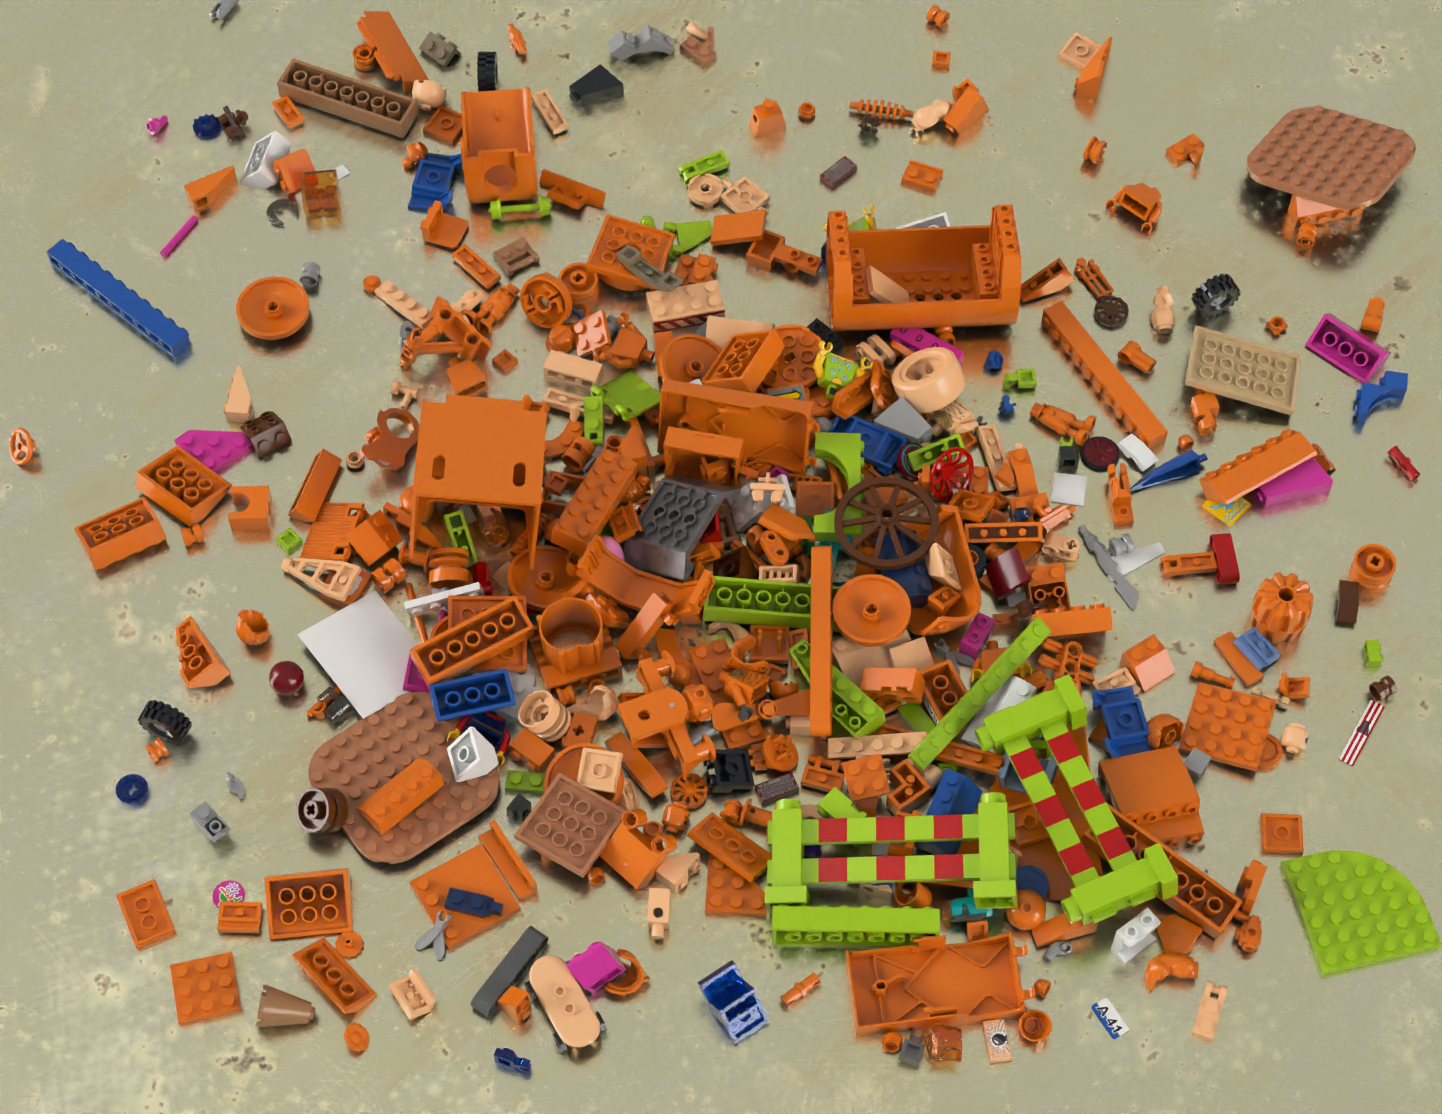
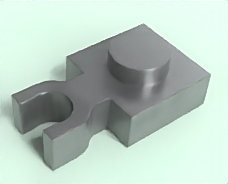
(912, 1049)

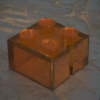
(320, 191)

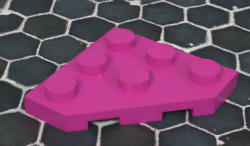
(214, 448)

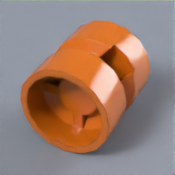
(578, 453)
(395, 574)

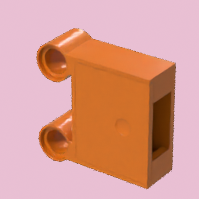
(633, 853)

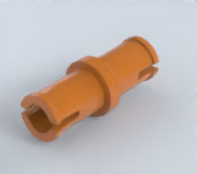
(800, 989)

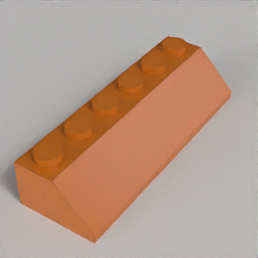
(1256, 467)

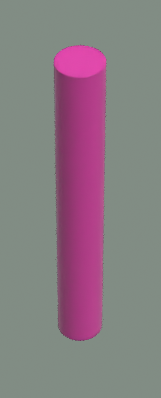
(179, 235)

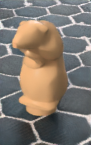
(929, 115)
(1163, 316)

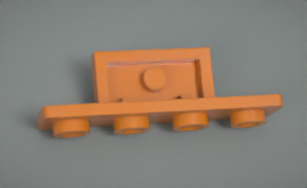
(570, 192)

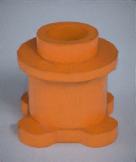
(732, 812)

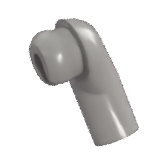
(1057, 948)

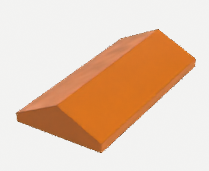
(334, 976)

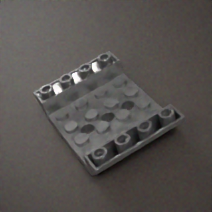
(667, 543)

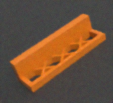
(853, 396)
(508, 862)

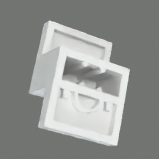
(748, 512)

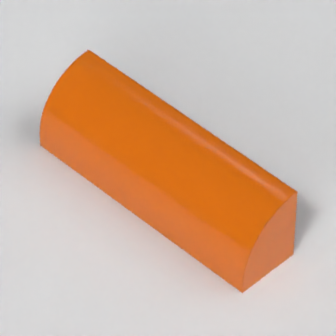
(315, 486)

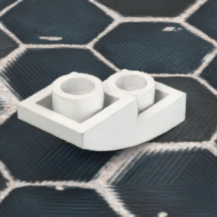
(1140, 453)

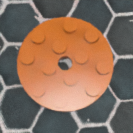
(804, 347)

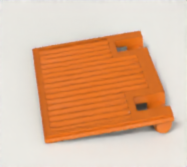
(329, 531)

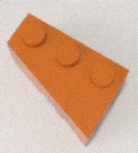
(893, 684)

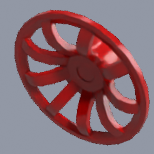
(947, 470)

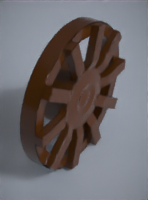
(1111, 310)

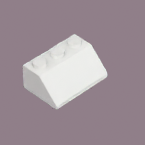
(259, 168)

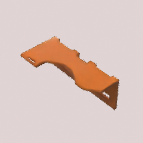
(1322, 461)

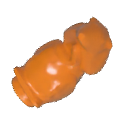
(1170, 963)

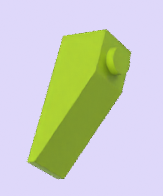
(929, 454)
(459, 534)

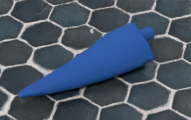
(1176, 468)

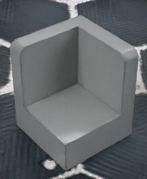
(1197, 761)

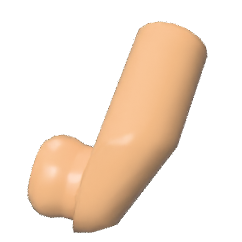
(694, 30)

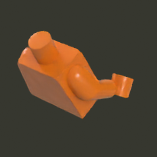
(1139, 200)
(628, 348)

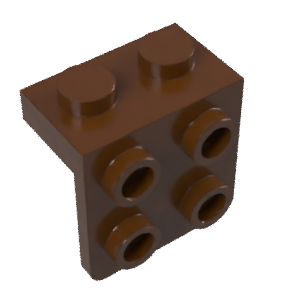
(266, 432)

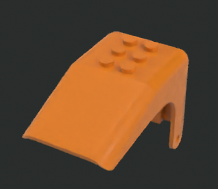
(498, 145)

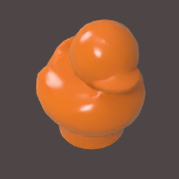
(416, 153)

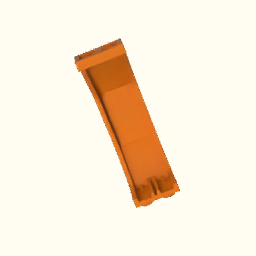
(635, 587)

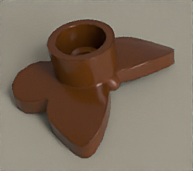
(1025, 609)

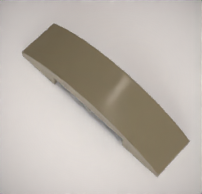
(633, 261)

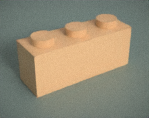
(572, 370)

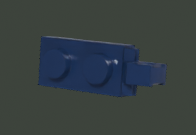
(472, 903)

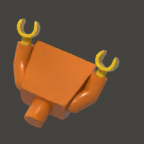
(989, 656)

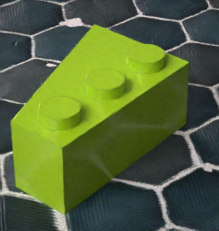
(837, 805)

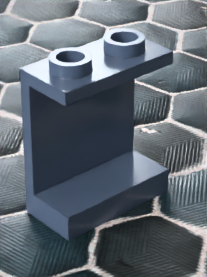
(1010, 779)

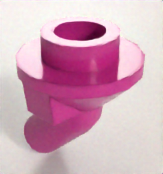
(155, 124)

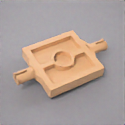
(744, 195)

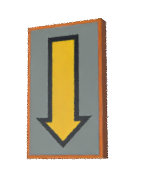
(791, 391)

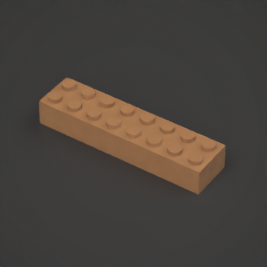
(348, 98)

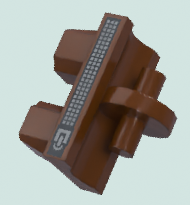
(235, 121)

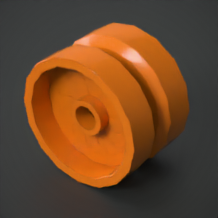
(581, 284)
(1372, 568)

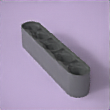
(509, 970)

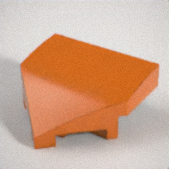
(1178, 934)

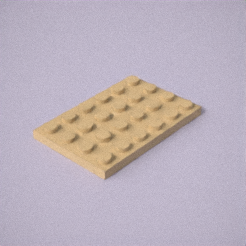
(1243, 370)

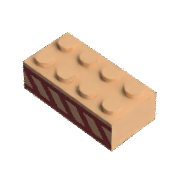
(685, 306)

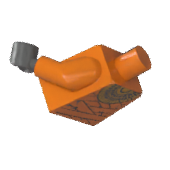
(745, 688)

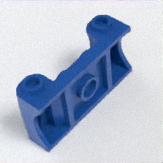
(879, 444)

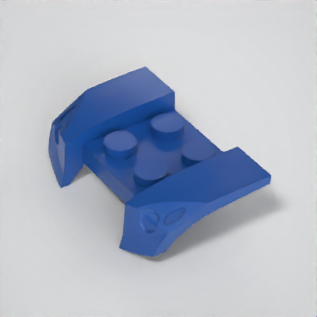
(434, 180)
(1123, 721)

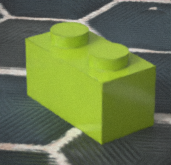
(1372, 653)

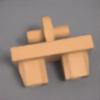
(775, 490)

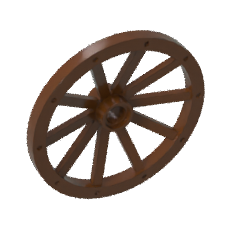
(886, 524)

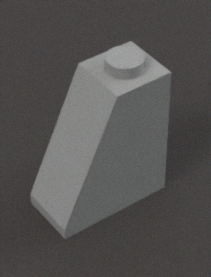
(905, 421)

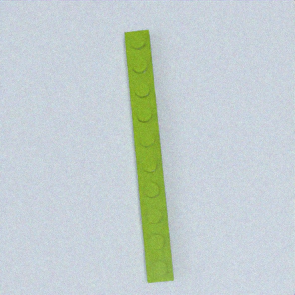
(979, 693)

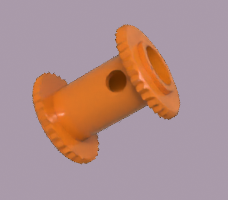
(420, 557)
(755, 815)

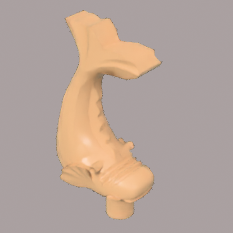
(737, 631)

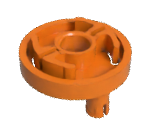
(554, 291)

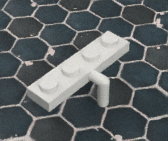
(437, 601)

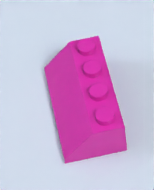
(1347, 348)

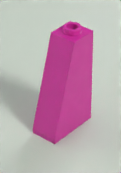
(1295, 484)

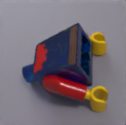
(490, 727)

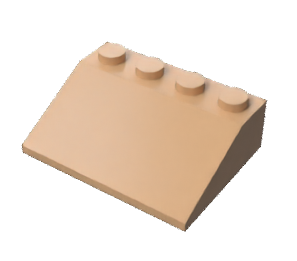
(853, 658)

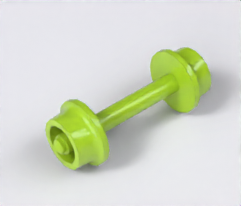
(496, 209)

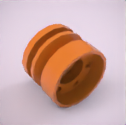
(448, 568)

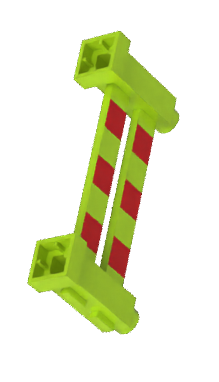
(992, 866)
(1093, 896)

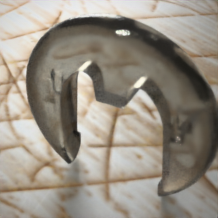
(277, 206)

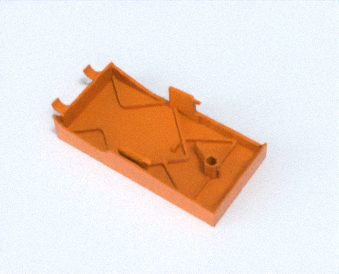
(772, 426)

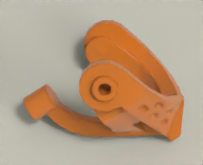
(738, 650)
(635, 973)

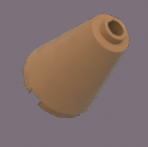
(282, 1008)

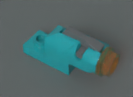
(963, 909)

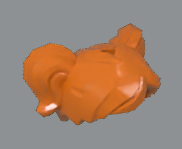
(636, 490)

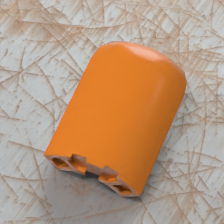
(953, 540)

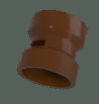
(1381, 689)

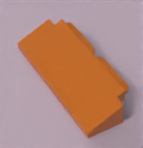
(391, 48)

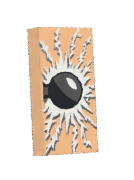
(997, 1041)

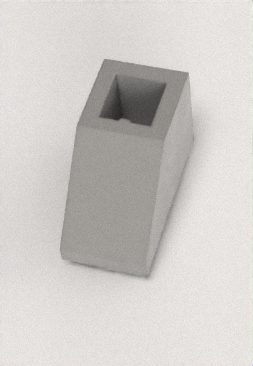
(209, 822)

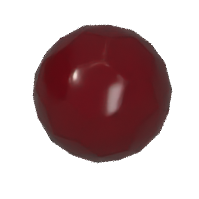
(286, 678)

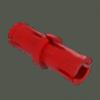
(1403, 463)

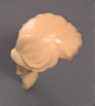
(600, 703)

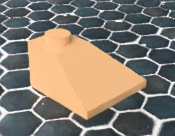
(942, 567)

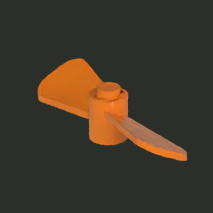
(726, 714)

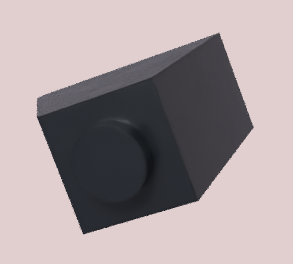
(596, 87)

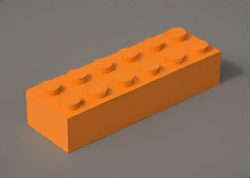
(594, 501)
(472, 642)

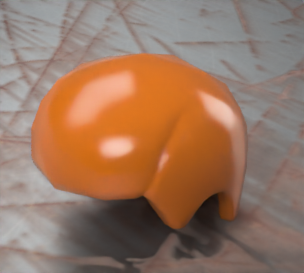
(779, 690)
(1035, 1025)

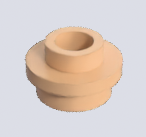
(354, 455)

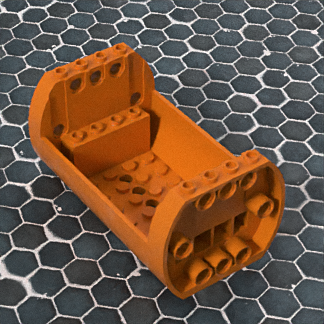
(935, 262)

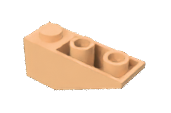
(239, 404)

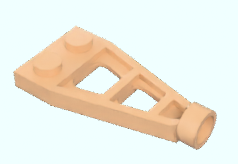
(341, 583)

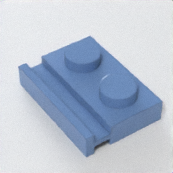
(1256, 648)

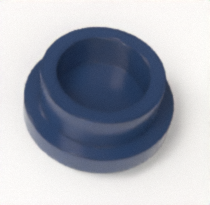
(1021, 514)

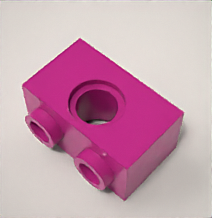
(977, 635)

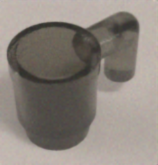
(338, 709)

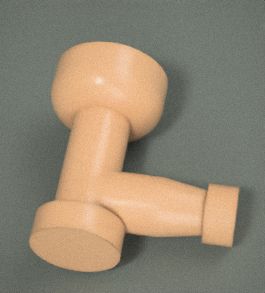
(397, 388)

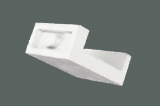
(1135, 936)

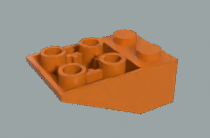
(1048, 585)

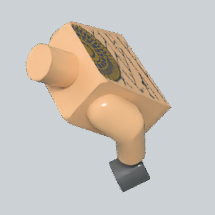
(954, 419)

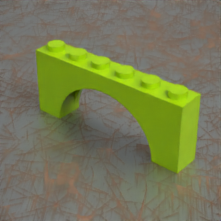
(845, 453)

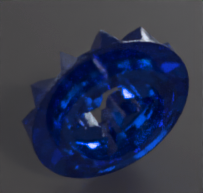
(208, 130)
(126, 784)

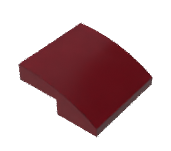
(1007, 573)

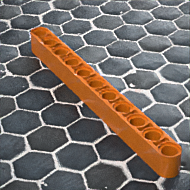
(821, 641)

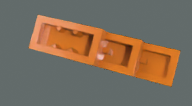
(403, 524)
(637, 765)

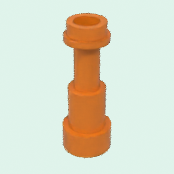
(1209, 674)

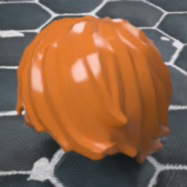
(252, 627)

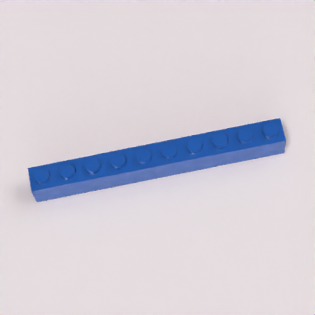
(119, 297)

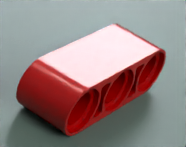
(1225, 558)

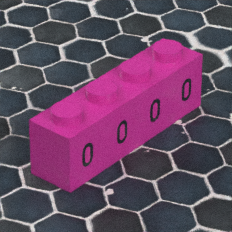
(919, 339)

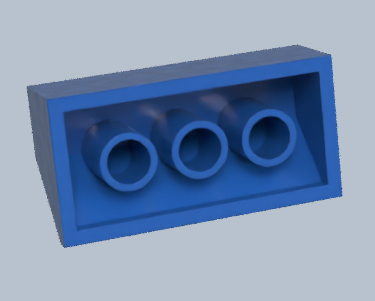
(471, 695)
(953, 797)

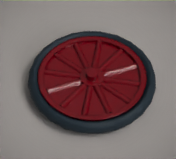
(1099, 453)

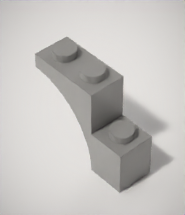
(649, 39)

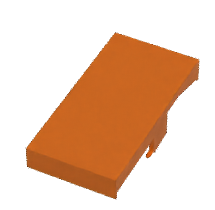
(936, 984)

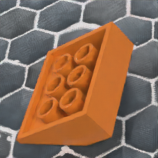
(745, 361)
(182, 485)
(120, 533)
(309, 903)

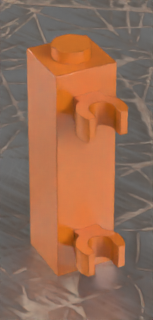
(645, 625)

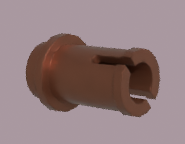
(450, 508)

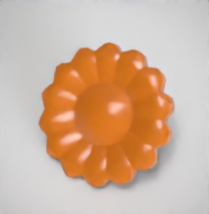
(349, 944)
(356, 1037)

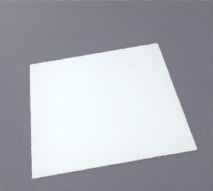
(363, 652)

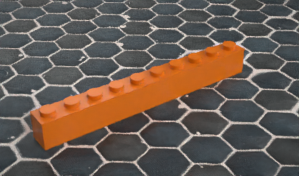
(1104, 375)

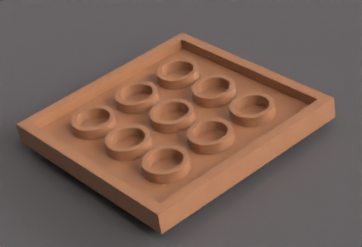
(570, 825)

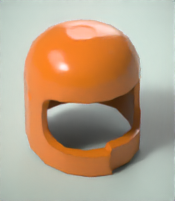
(922, 895)

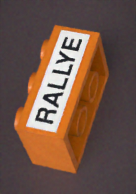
(941, 689)

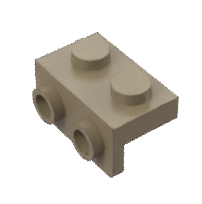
(438, 48)

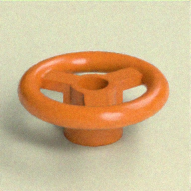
(23, 446)

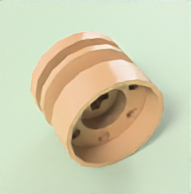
(544, 716)

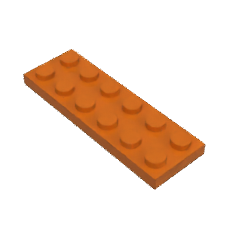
(708, 663)

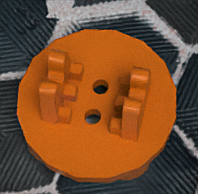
(779, 752)

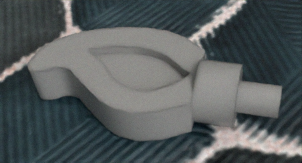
(235, 786)

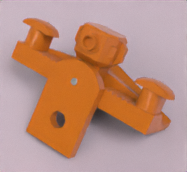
(668, 712)

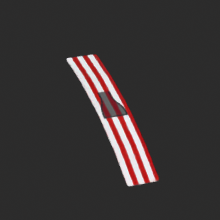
(1361, 732)

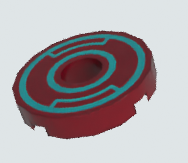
(904, 463)

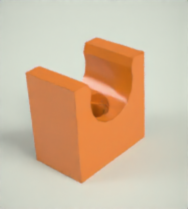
(257, 514)

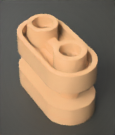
(874, 350)

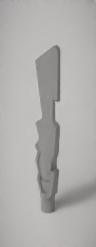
(1109, 566)

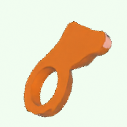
(389, 449)

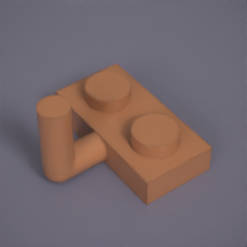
(700, 51)

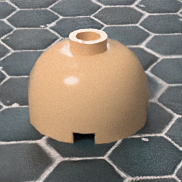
(428, 94)

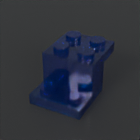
(733, 1001)

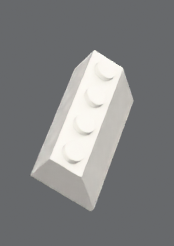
(1009, 694)

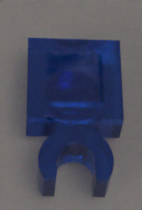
(509, 1059)

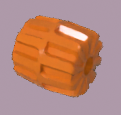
(1281, 608)

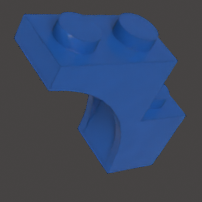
(1391, 386)

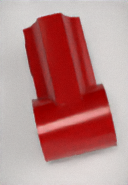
(480, 574)

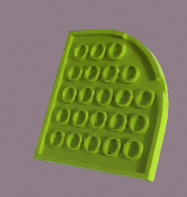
(1358, 910)

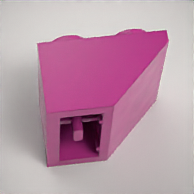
(596, 966)

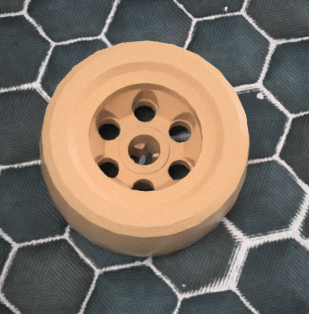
(929, 379)

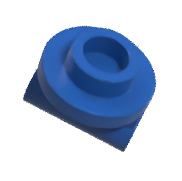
(993, 360)
(1007, 406)

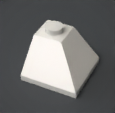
(471, 756)

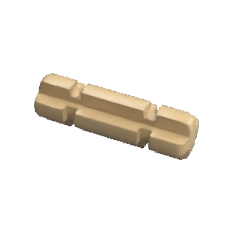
(1282, 702)

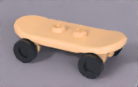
(564, 1003)

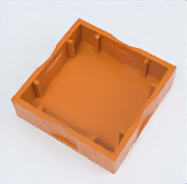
(686, 447)

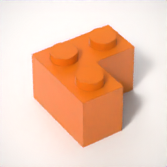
(910, 788)

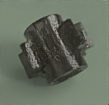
(870, 120)

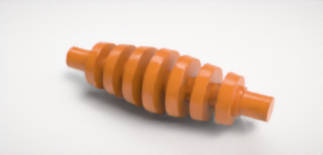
(860, 106)

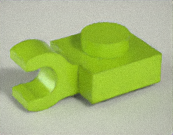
(1023, 378)

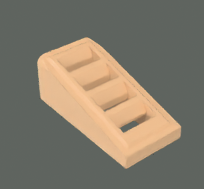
(785, 569)

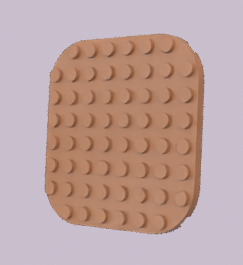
(1331, 157)
(378, 750)

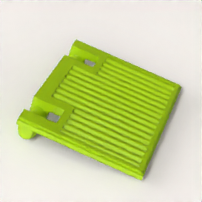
(626, 394)

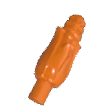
(517, 39)

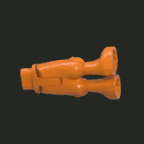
(494, 306)
(1062, 421)

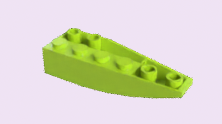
(849, 703)

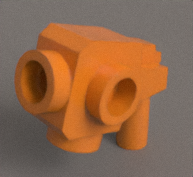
(1249, 933)

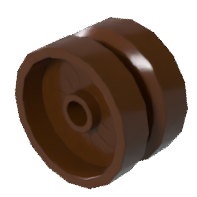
(321, 810)

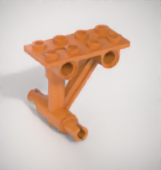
(449, 323)

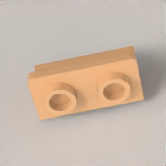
(413, 994)

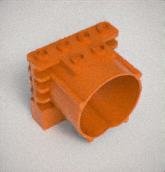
(583, 662)

